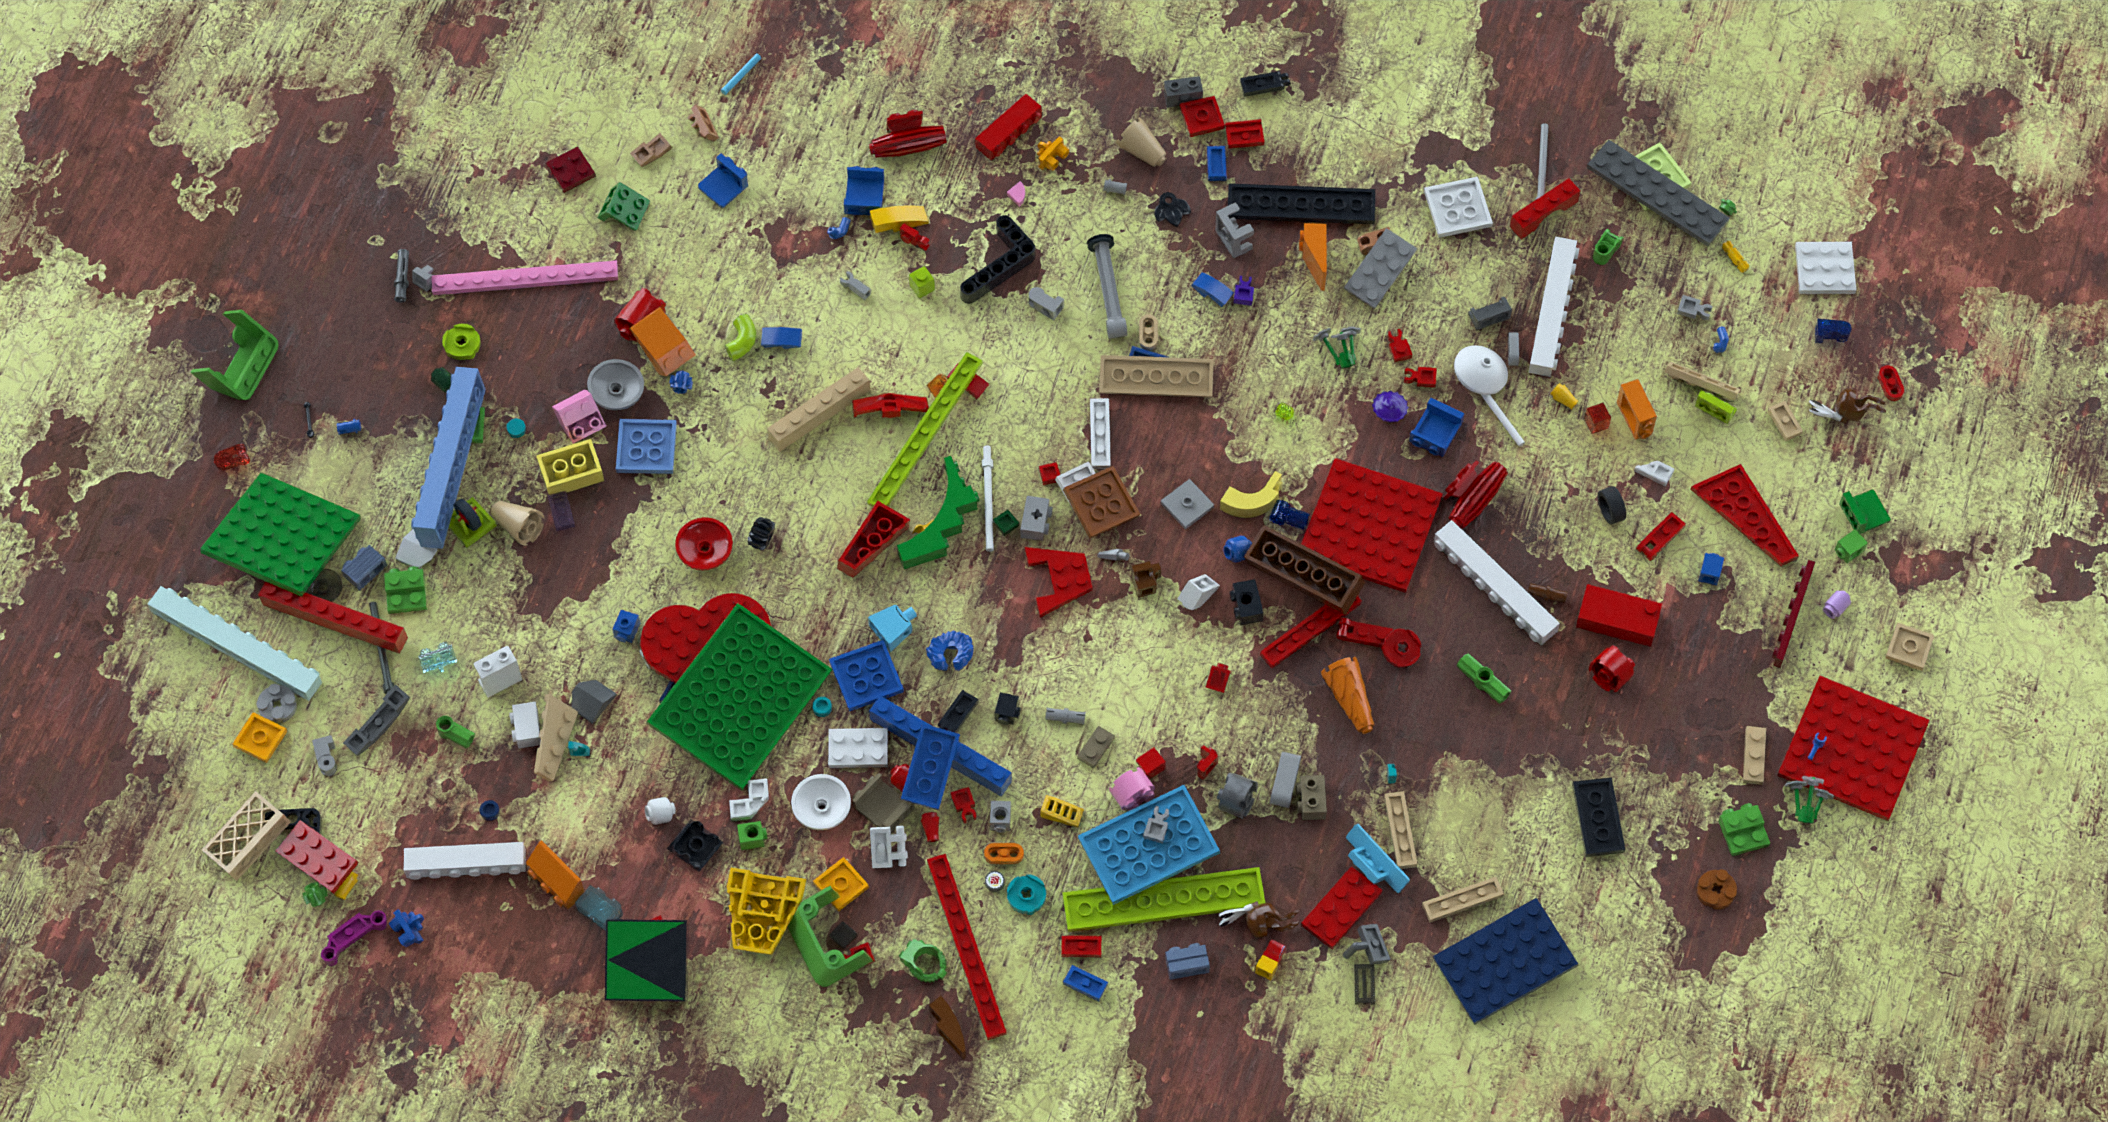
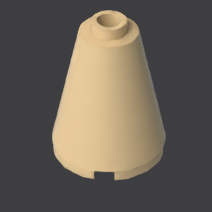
(1142, 143)
(519, 521)

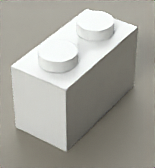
(526, 724)

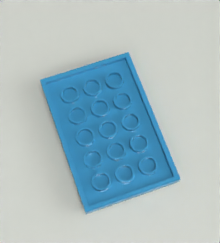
(1131, 863)

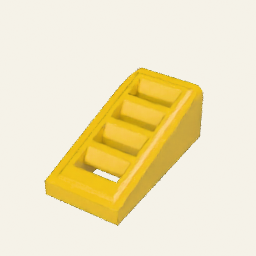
(1051, 815)

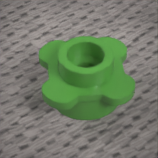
(1728, 207)

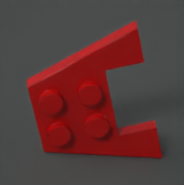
(1067, 573)

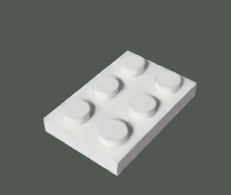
(858, 748)

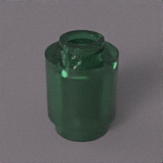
(441, 379)

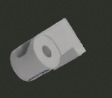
(1044, 303)
(323, 755)

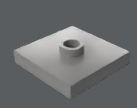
(1187, 504)

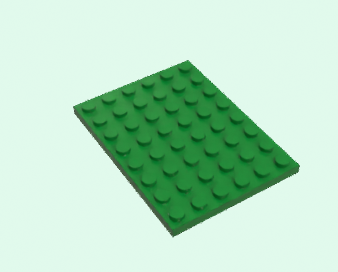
(739, 696)

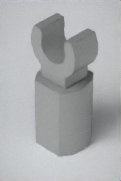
(856, 286)

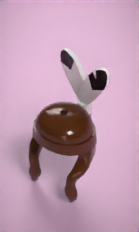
(1847, 406)
(1259, 918)

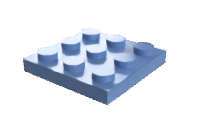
(646, 446)

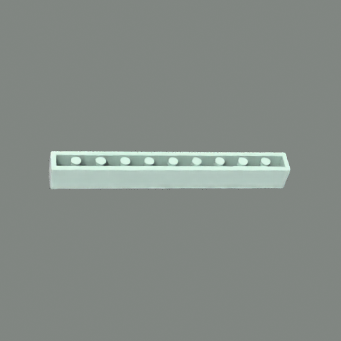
(235, 643)

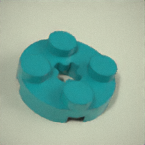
(1030, 904)

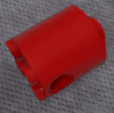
(635, 310)

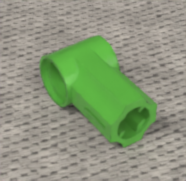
(455, 732)

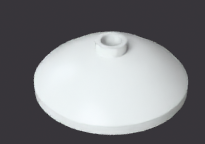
(1481, 370)
(819, 791)

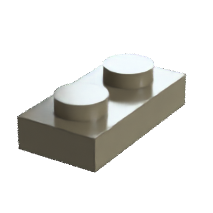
(1096, 747)

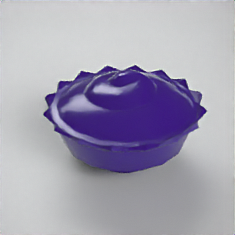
(1390, 406)

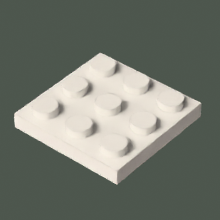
(1458, 207)
(1825, 268)

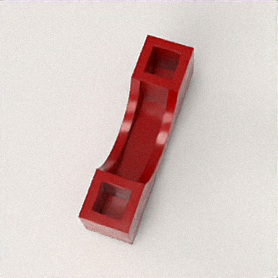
(1529, 217)

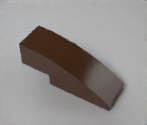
(948, 1025)

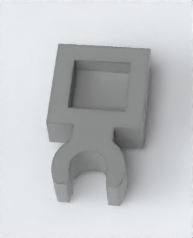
(1691, 307)
(1156, 828)

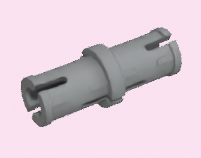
(1065, 715)

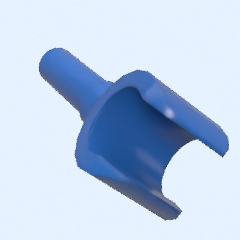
(1816, 745)

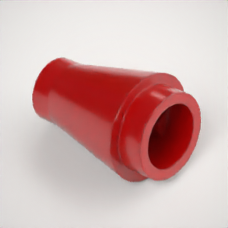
(930, 824)

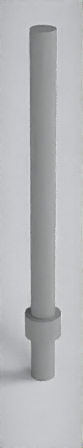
(1542, 160)

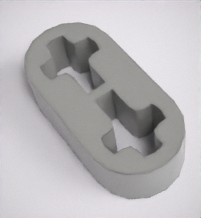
(1513, 349)

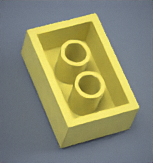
(570, 467)

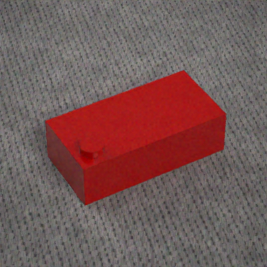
(1619, 615)

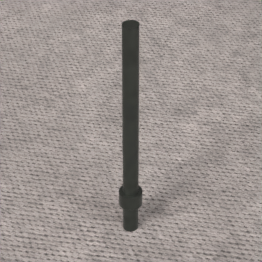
(388, 684)

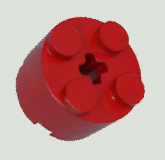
(1612, 669)

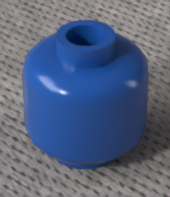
(1236, 548)

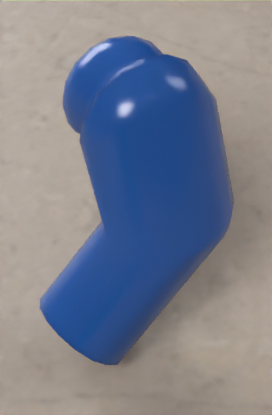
(835, 233)
(1723, 340)

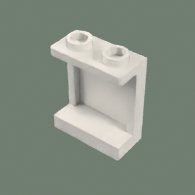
(498, 671)

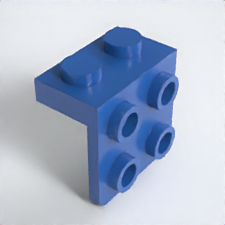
(724, 182)

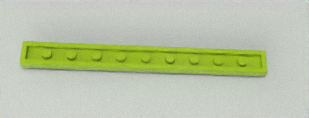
(926, 430)

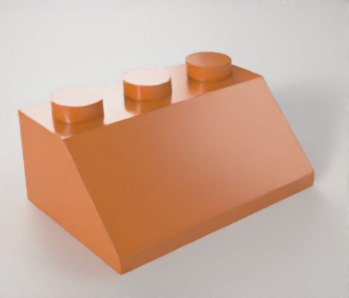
(554, 876)

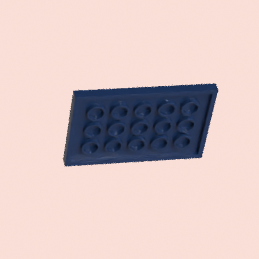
(1505, 961)

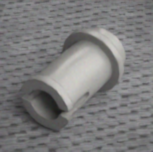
(1116, 187)

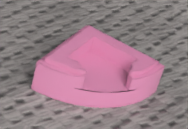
(1017, 193)

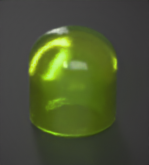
(1284, 411)

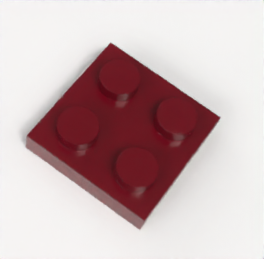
(570, 169)

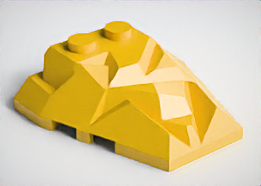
(761, 908)

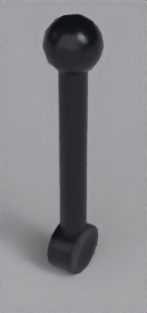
(310, 433)

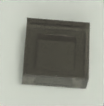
(843, 935)

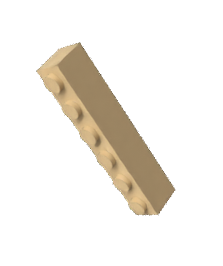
(818, 409)

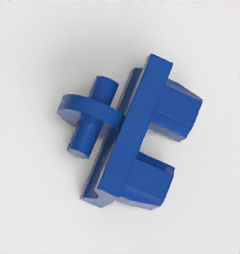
(409, 923)

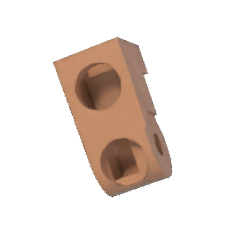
(1368, 240)

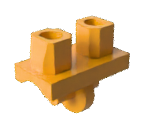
(1048, 152)

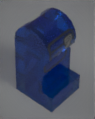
(1832, 330)

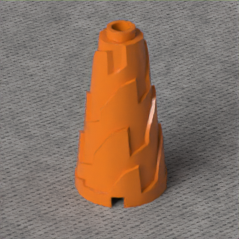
(1350, 692)

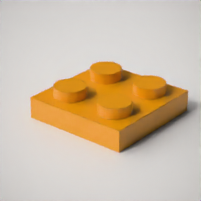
(259, 737)
(844, 881)

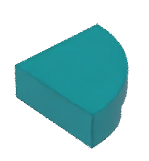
(578, 749)
(1391, 773)

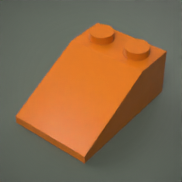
(1314, 251)
(662, 342)

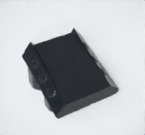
(695, 844)

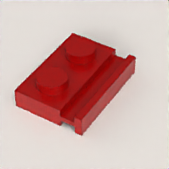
(1244, 133)

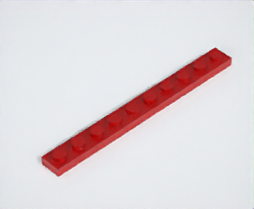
(966, 947)

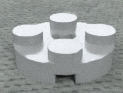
(277, 693)

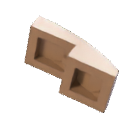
(651, 151)

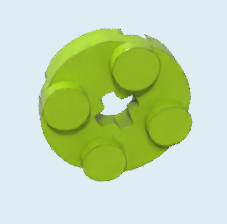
(464, 351)

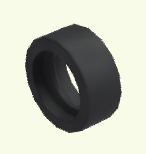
(1611, 505)

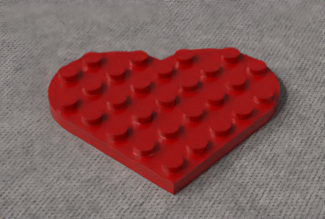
(680, 632)

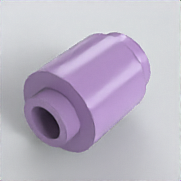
(1836, 604)

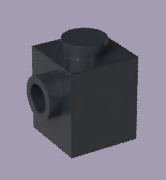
(1007, 709)

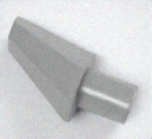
(1116, 554)

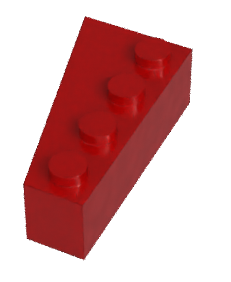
(875, 534)

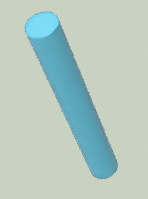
(746, 68)

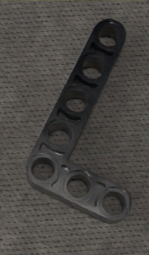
(1002, 264)

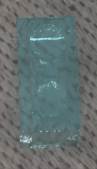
(598, 907)

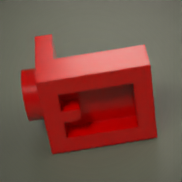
(1218, 677)
(1207, 763)

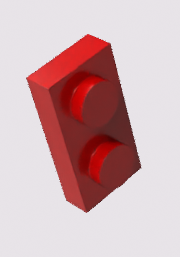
(1081, 946)

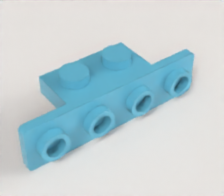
(1374, 861)

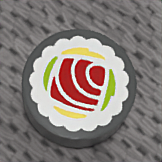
(994, 881)

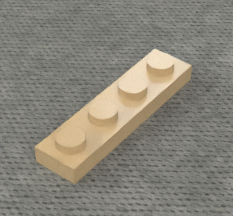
(1697, 379)
(1400, 830)
(1462, 899)

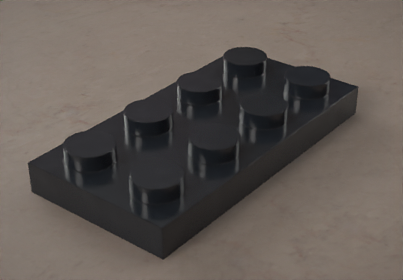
(1598, 817)

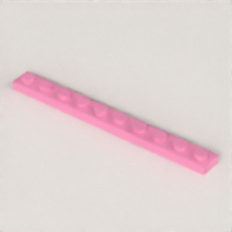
(524, 277)

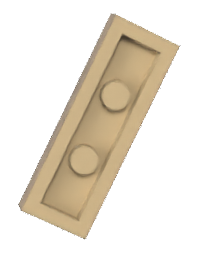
(1754, 755)

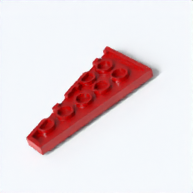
(1741, 504)

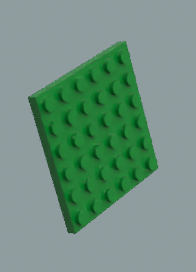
(280, 534)

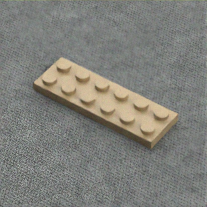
(1156, 376)

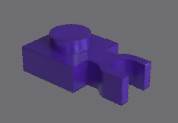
(1243, 292)

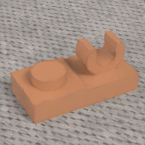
(703, 122)

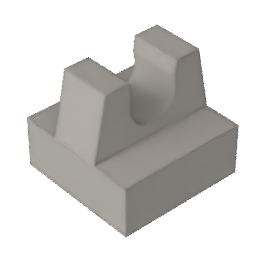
(423, 277)

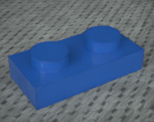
(1085, 983)

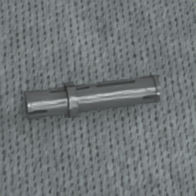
(401, 282)

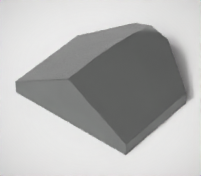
(591, 699)

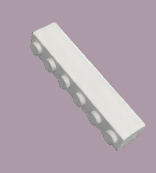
(464, 860)

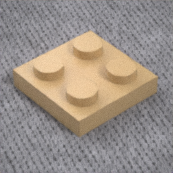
(1909, 646)

